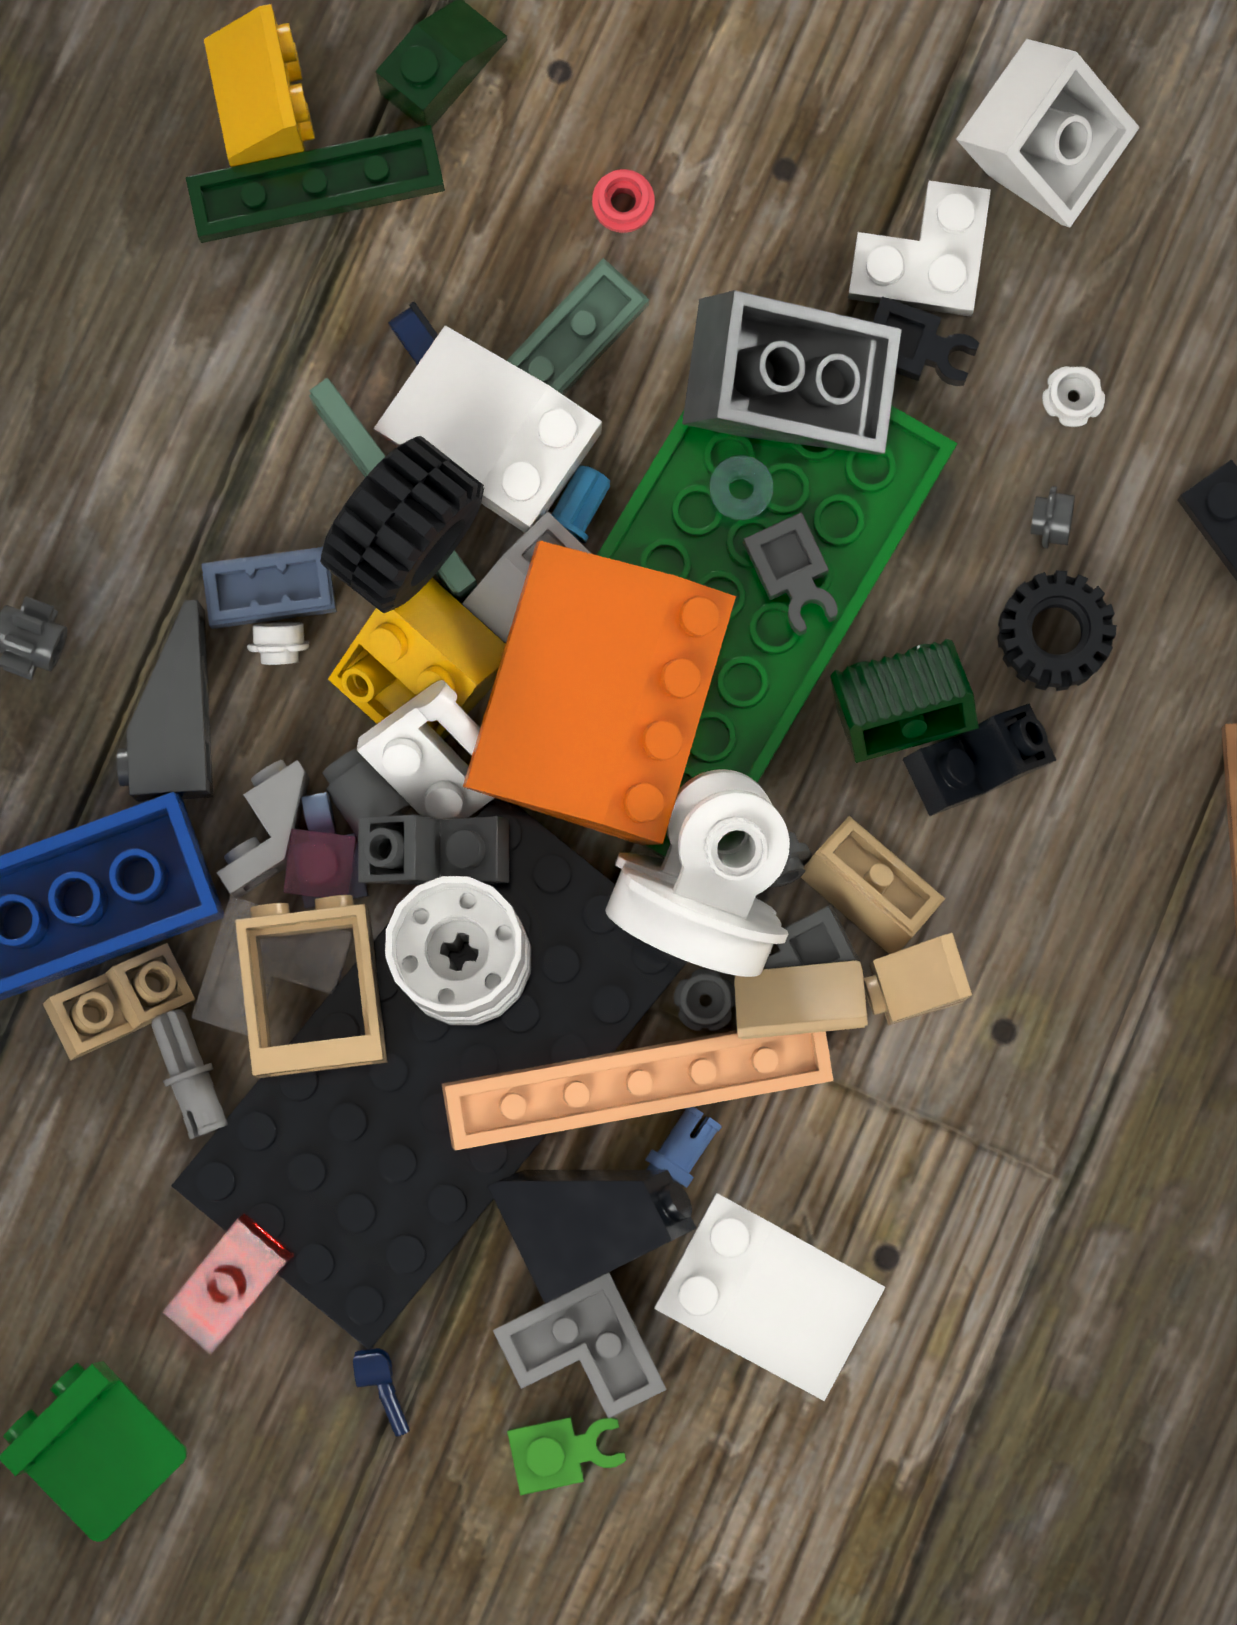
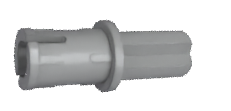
(188, 1074)

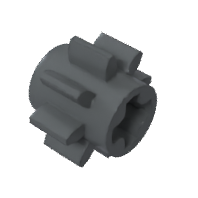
(30, 638)

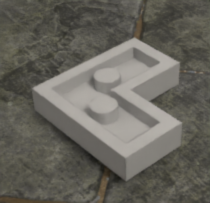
(587, 1327)

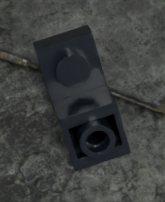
(979, 759)

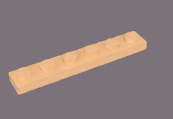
(630, 1085)

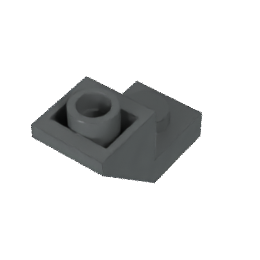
(425, 848)

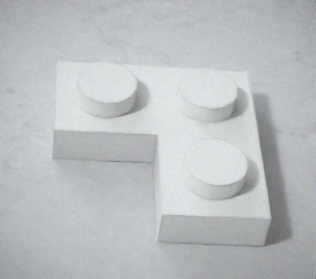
(938, 269)

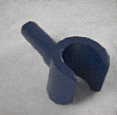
(375, 1368)

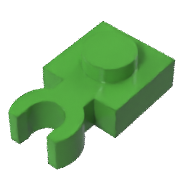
(552, 1455)

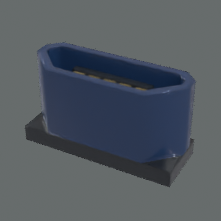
(414, 331)

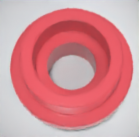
(623, 182)

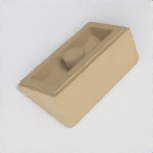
(871, 886)
(801, 1000)

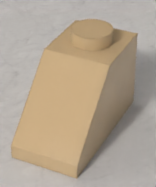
(917, 980)

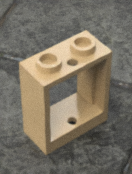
(277, 921)

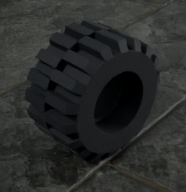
(401, 524)

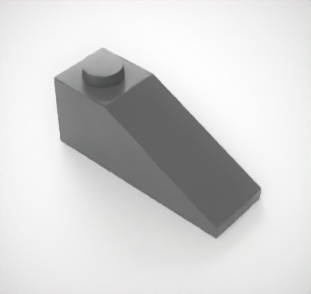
(171, 724)

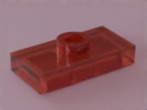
(227, 1283)

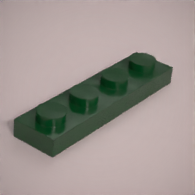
(315, 184)

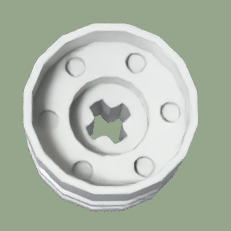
(439, 920)

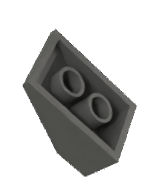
(791, 374)

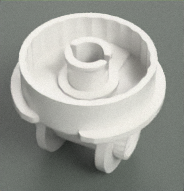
(705, 889)

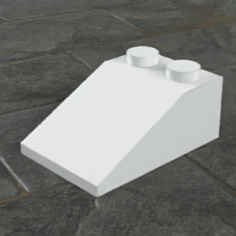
(494, 424)
(769, 1297)

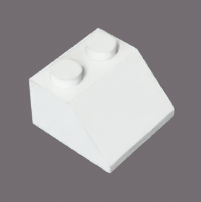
(1049, 130)

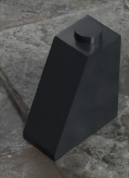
(588, 1221)

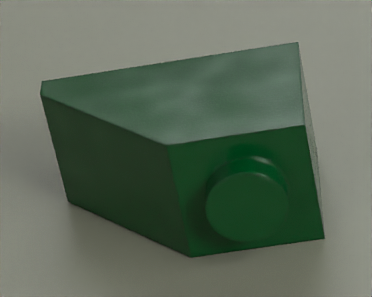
(438, 61)

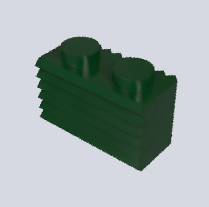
(904, 700)

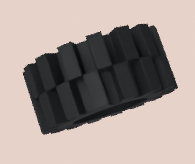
(1056, 592)

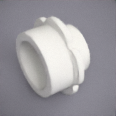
(1076, 379)
(278, 642)

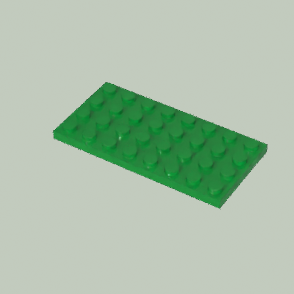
(857, 515)

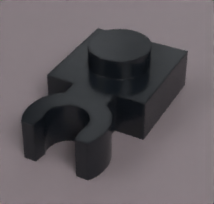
(920, 343)

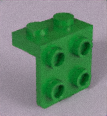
(94, 1449)

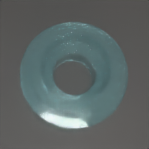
(741, 468)

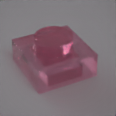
(319, 864)

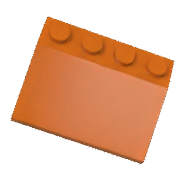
(599, 692)

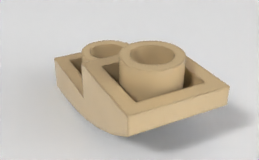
(118, 1001)

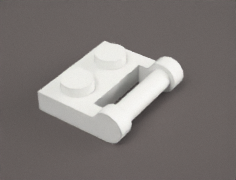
(419, 760)

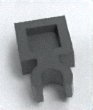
(789, 564)
(814, 941)

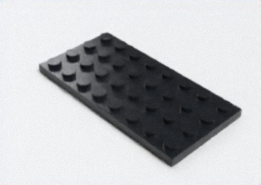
(361, 1159)

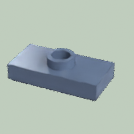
(267, 588)

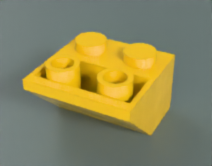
(253, 89)
(413, 648)

